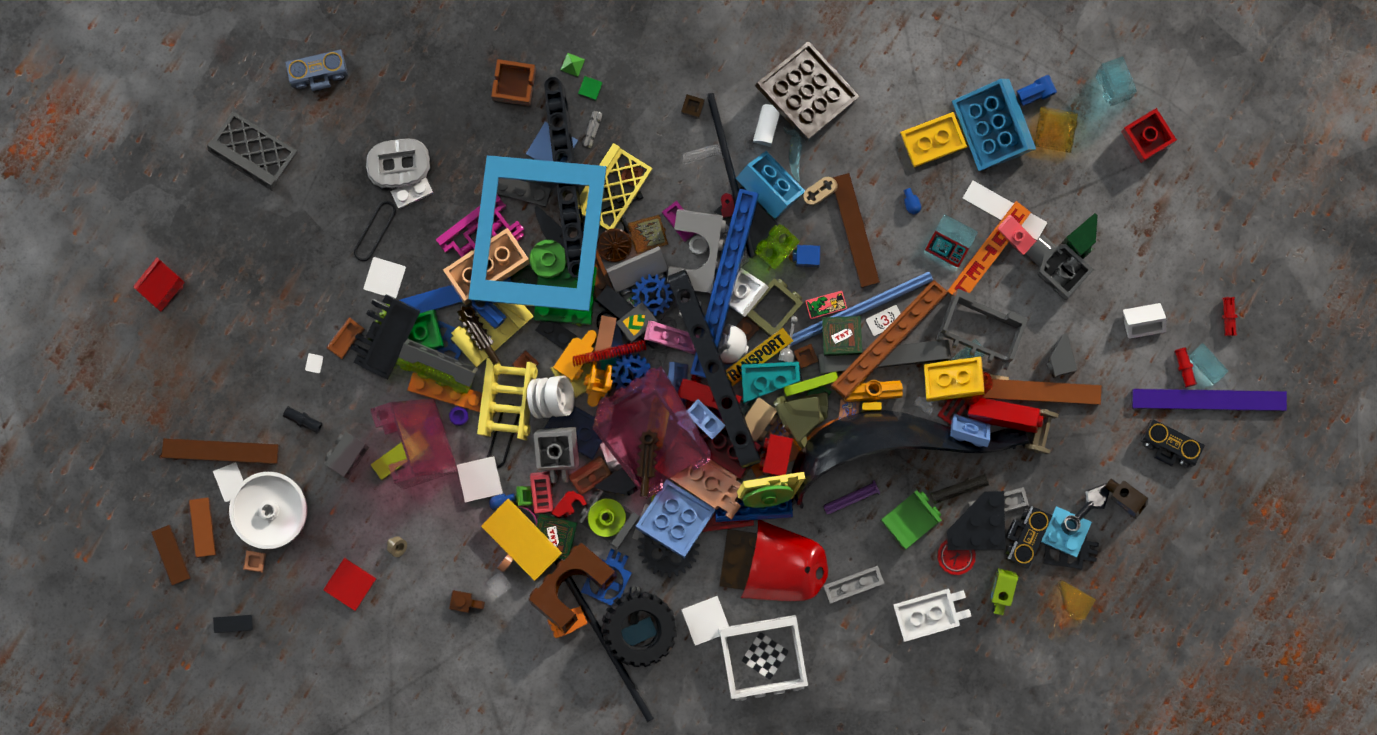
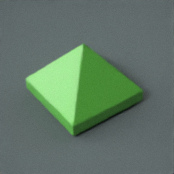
(572, 65)
(524, 496)

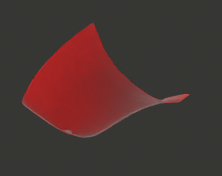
(781, 563)

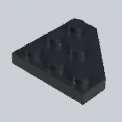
(980, 525)

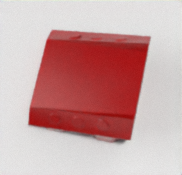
(159, 284)

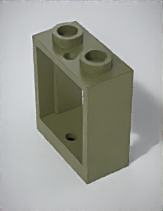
(794, 297)

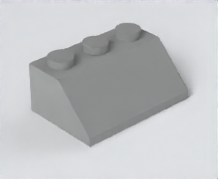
(628, 272)

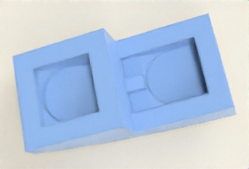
(705, 419)

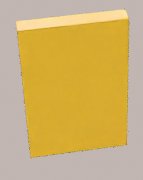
(933, 139)
(954, 379)

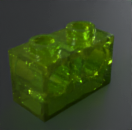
(780, 250)

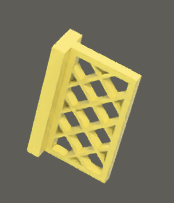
(610, 160)

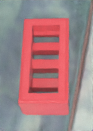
(541, 475)

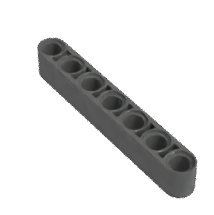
(901, 355)

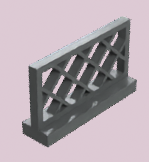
(240, 162)

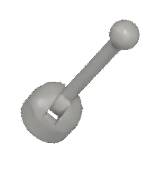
(787, 354)

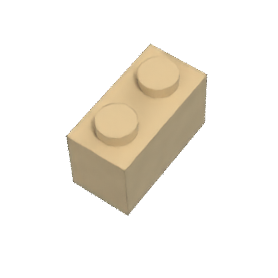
(759, 418)

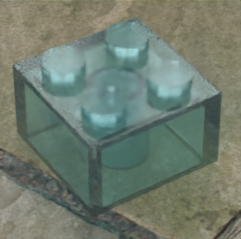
(1116, 81)

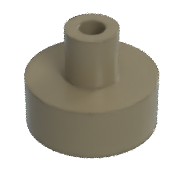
(396, 546)

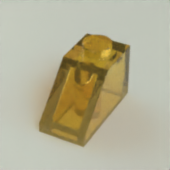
(1075, 601)

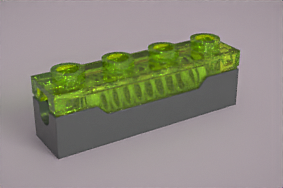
(436, 366)

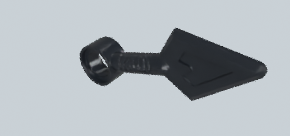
(1095, 499)

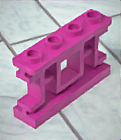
(471, 223)

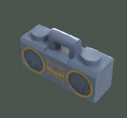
(311, 68)

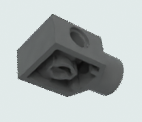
(1059, 266)

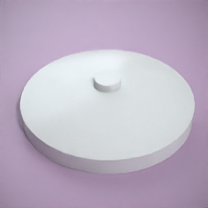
(268, 510)

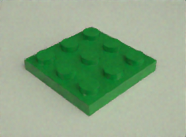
(565, 315)

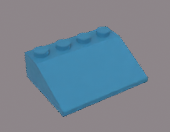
(994, 124)

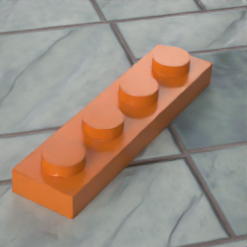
(431, 389)

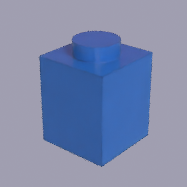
(807, 256)

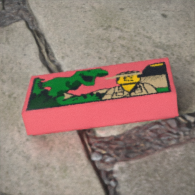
(826, 305)

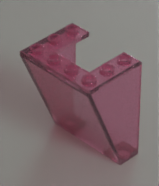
(656, 406)
(422, 440)

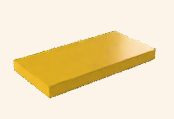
(521, 539)

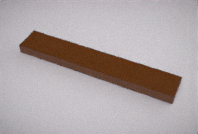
(855, 231)
(220, 451)

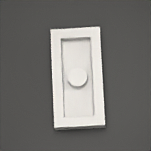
(410, 194)

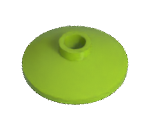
(611, 525)

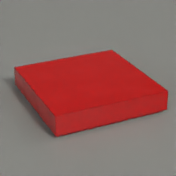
(349, 584)

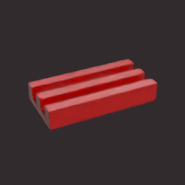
(946, 418)

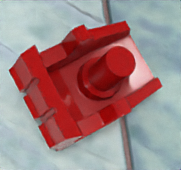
(564, 507)

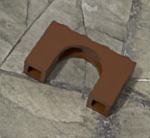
(579, 562)

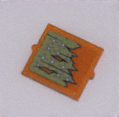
(647, 233)

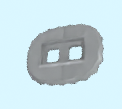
(397, 151)

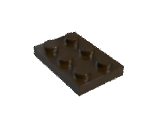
(737, 558)

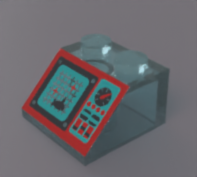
(951, 241)

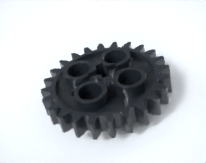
(664, 563)

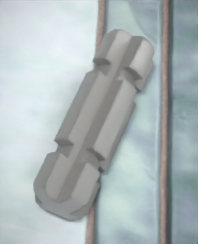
(592, 129)

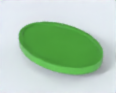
(768, 496)

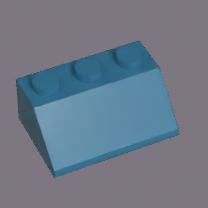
(772, 182)

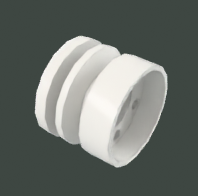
(550, 397)

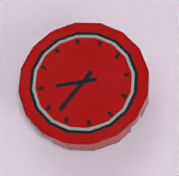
(955, 561)

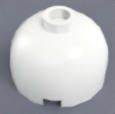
(732, 344)

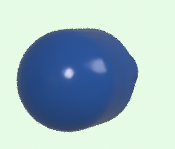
(912, 202)
(496, 501)

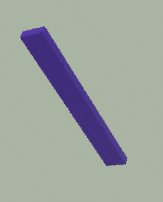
(1209, 399)

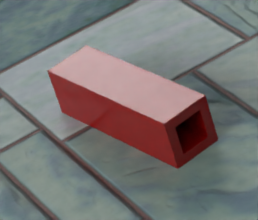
(1006, 415)

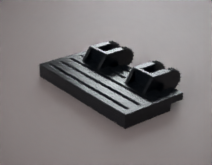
(387, 336)

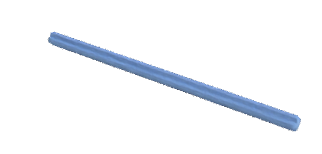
(862, 307)

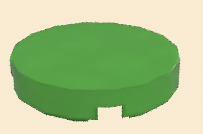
(548, 259)

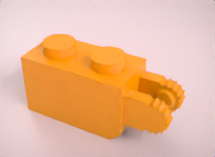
(576, 346)

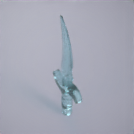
(794, 152)

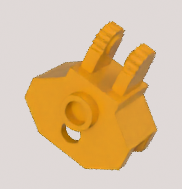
(597, 383)

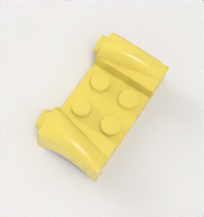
(516, 316)

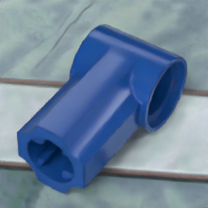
(1040, 89)
(490, 313)

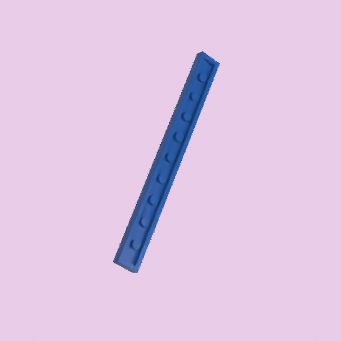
(728, 270)

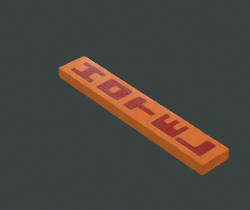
(987, 253)

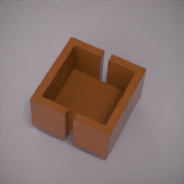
(514, 82)

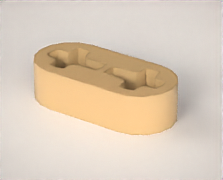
(823, 194)

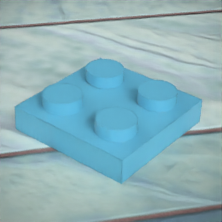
(1061, 541)

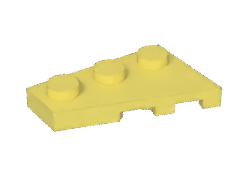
(792, 480)

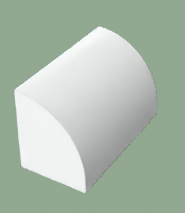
(766, 125)
(1144, 320)

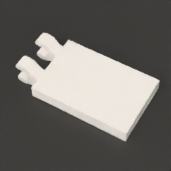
(929, 614)

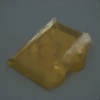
(1056, 129)

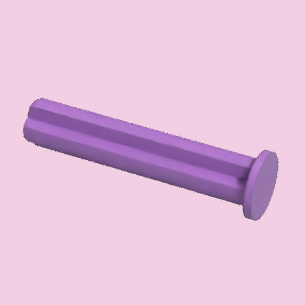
(851, 498)

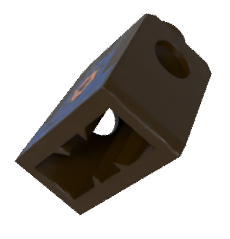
(1133, 503)

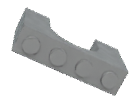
(710, 228)

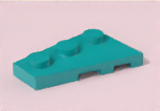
(767, 378)

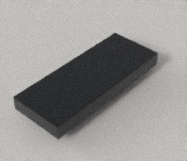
(233, 623)

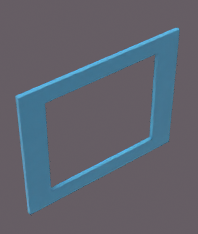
(533, 294)

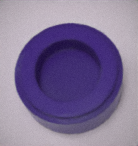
(458, 416)

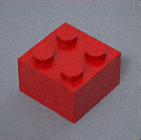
(1148, 135)
(777, 455)

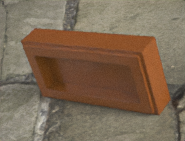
(345, 338)

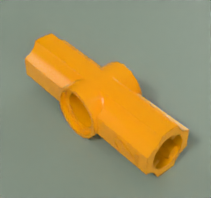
(884, 390)

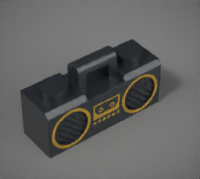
(1179, 445)
(1026, 545)

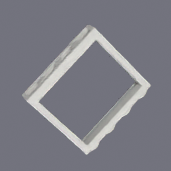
(776, 688)

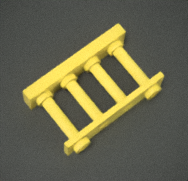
(488, 405)

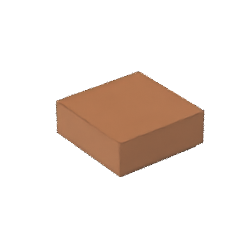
(254, 561)

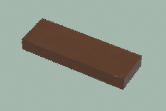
(171, 555)

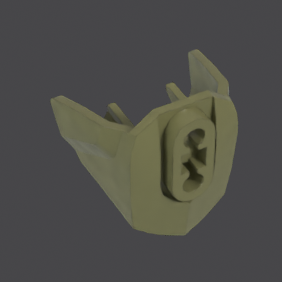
(802, 415)

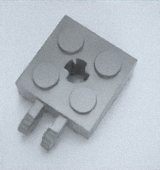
(549, 459)

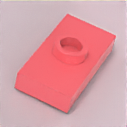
(1016, 235)

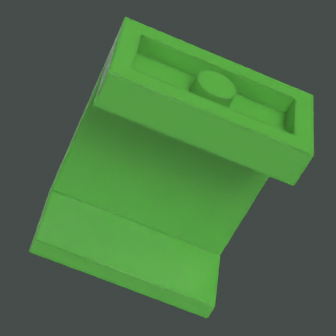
(911, 519)

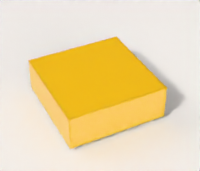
(871, 406)

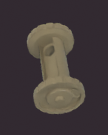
(1040, 438)

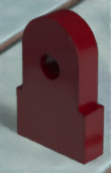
(727, 209)

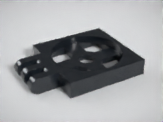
(1084, 552)

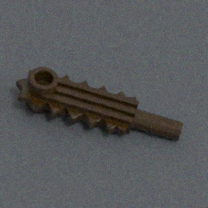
(475, 328)
(646, 469)

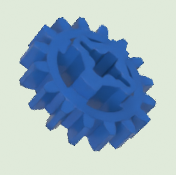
(659, 299)
(623, 376)

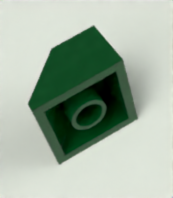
(1083, 237)

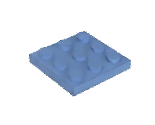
(675, 519)

